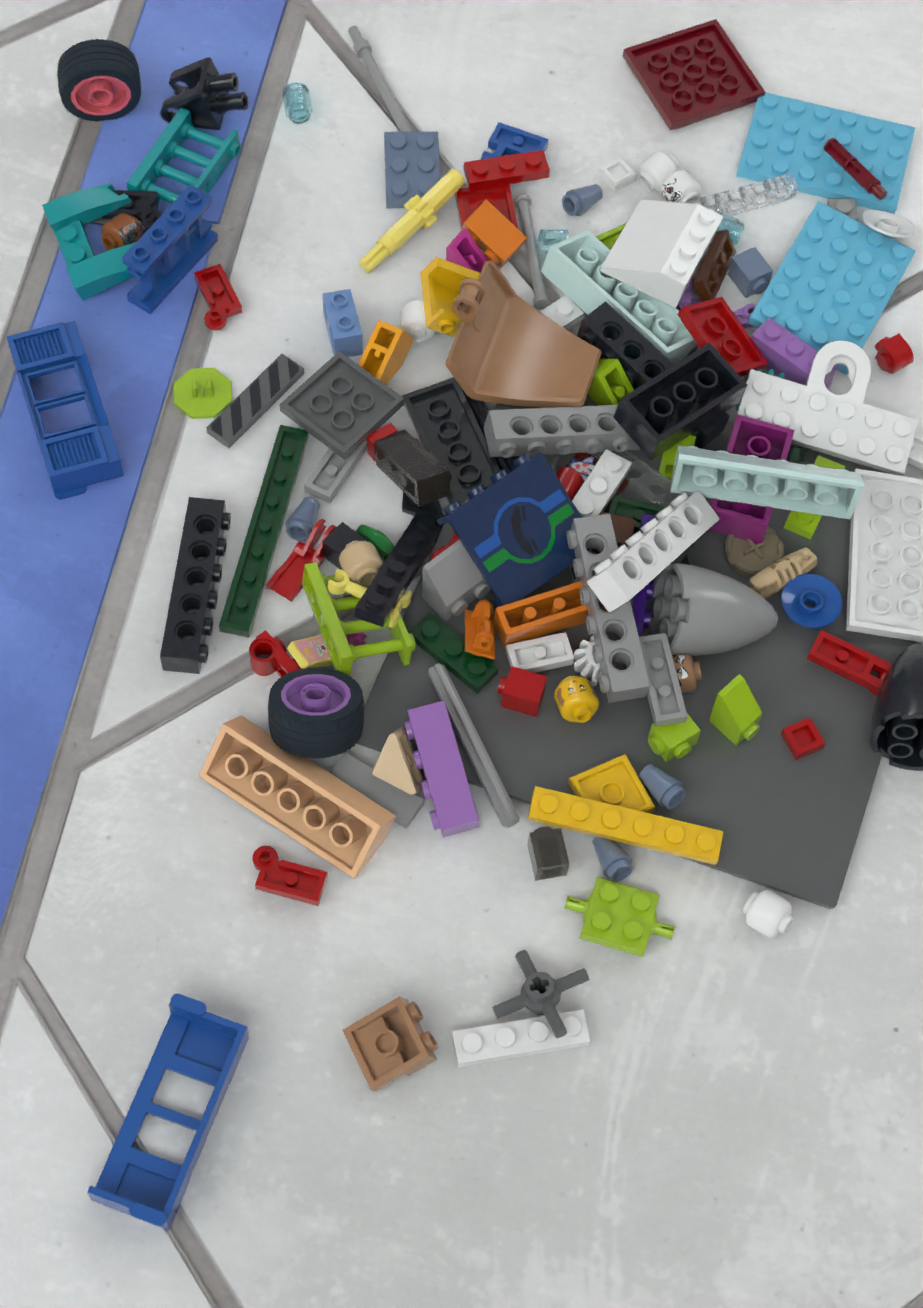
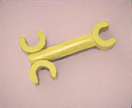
(345, 585)

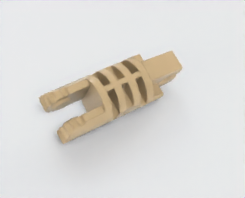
(777, 575)

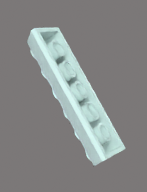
(576, 271)
(766, 482)

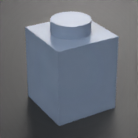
(750, 272)

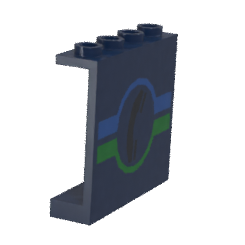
(516, 528)

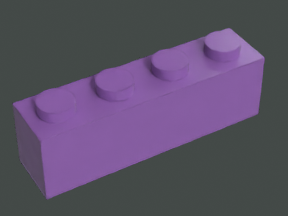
(443, 769)

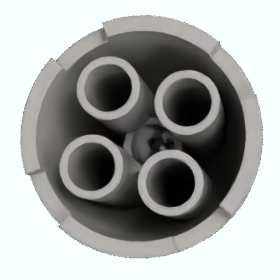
(707, 611)

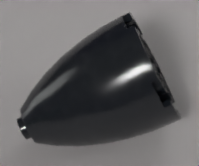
(901, 707)

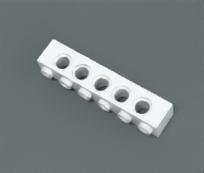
(652, 551)

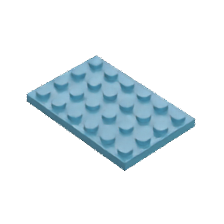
(790, 139)
(833, 281)

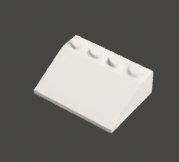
(662, 248)

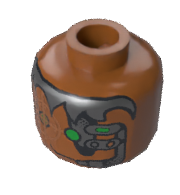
(121, 231)

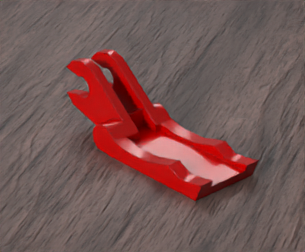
(289, 577)

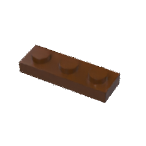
(714, 266)

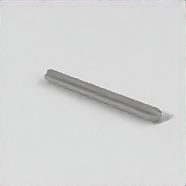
(473, 746)

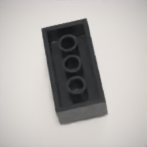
(680, 401)

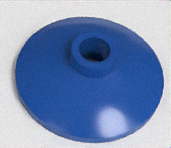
(815, 591)

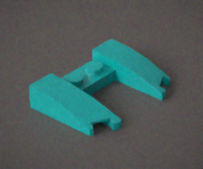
(67, 218)

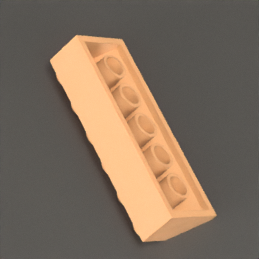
(296, 796)

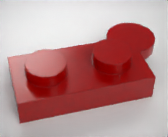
(218, 296)
(288, 878)

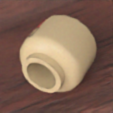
(360, 562)

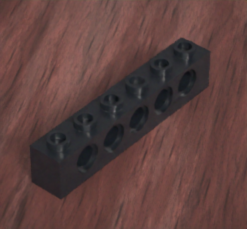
(645, 360)
(188, 655)

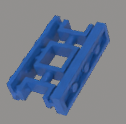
(170, 249)

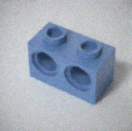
(342, 323)

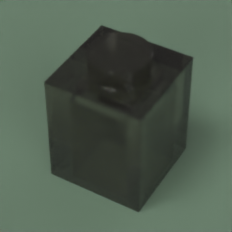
(548, 853)

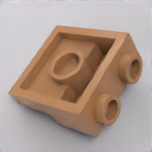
(391, 1043)

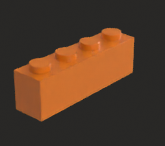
(540, 615)

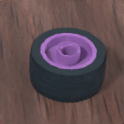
(316, 712)

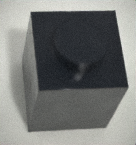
(337, 541)

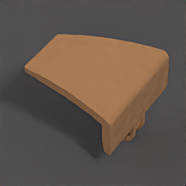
(515, 352)

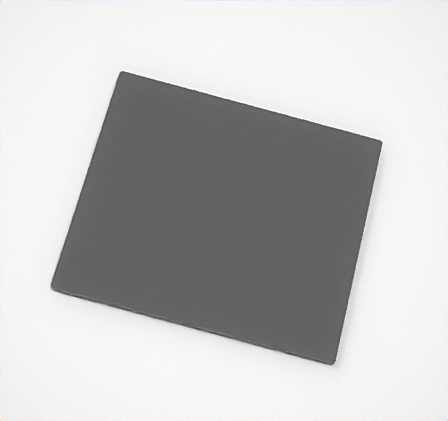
(780, 816)

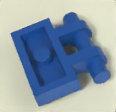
(512, 141)

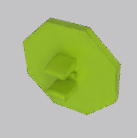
(202, 393)

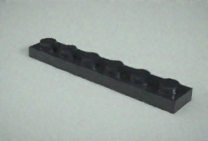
(398, 570)

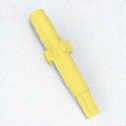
(419, 214)

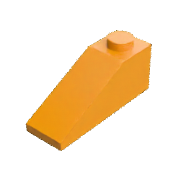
(385, 351)

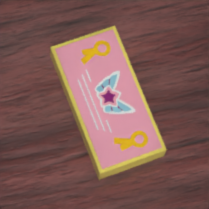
(310, 652)

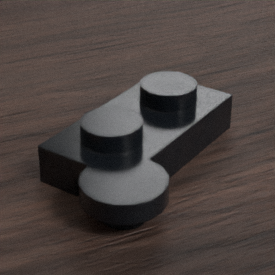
(142, 206)

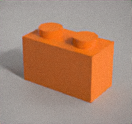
(494, 233)

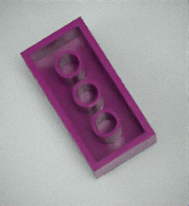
(766, 442)

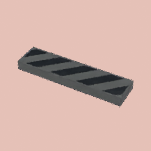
(255, 400)

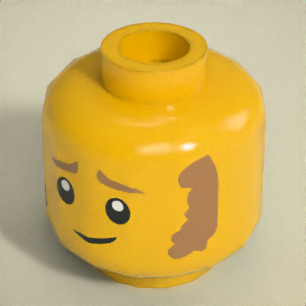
(576, 698)

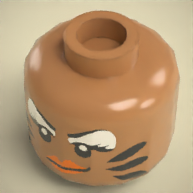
(687, 672)

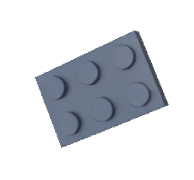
(410, 165)

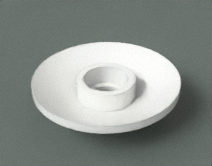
(888, 224)

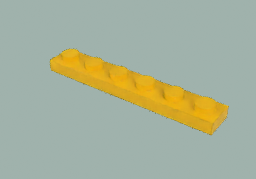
(625, 825)

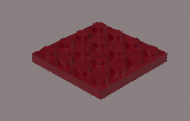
(693, 74)

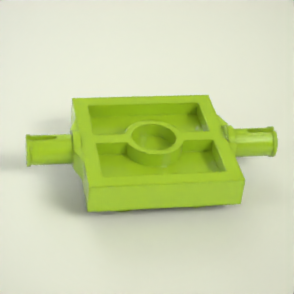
(619, 917)

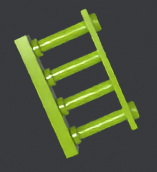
(335, 630)

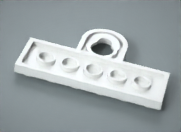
(833, 422)

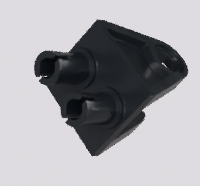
(205, 96)

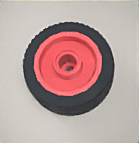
(99, 80)

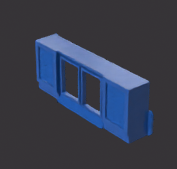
(79, 453)
(195, 1047)

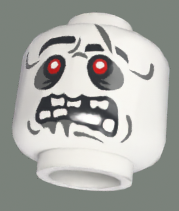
(680, 187)

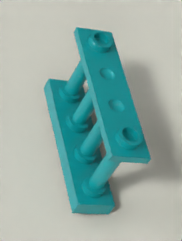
(169, 147)

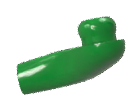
(378, 539)

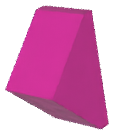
(465, 252)

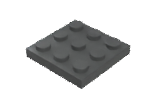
(341, 405)

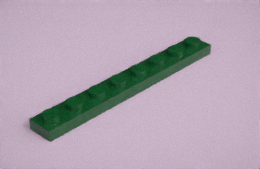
(263, 532)

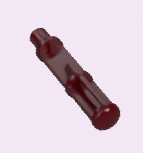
(854, 168)

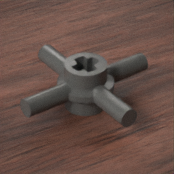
(531, 995)

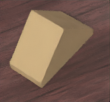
(397, 763)

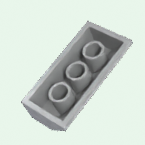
(452, 582)

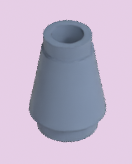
(581, 199)
(303, 519)
(663, 787)
(613, 859)

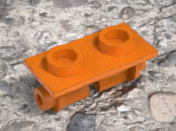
(480, 630)

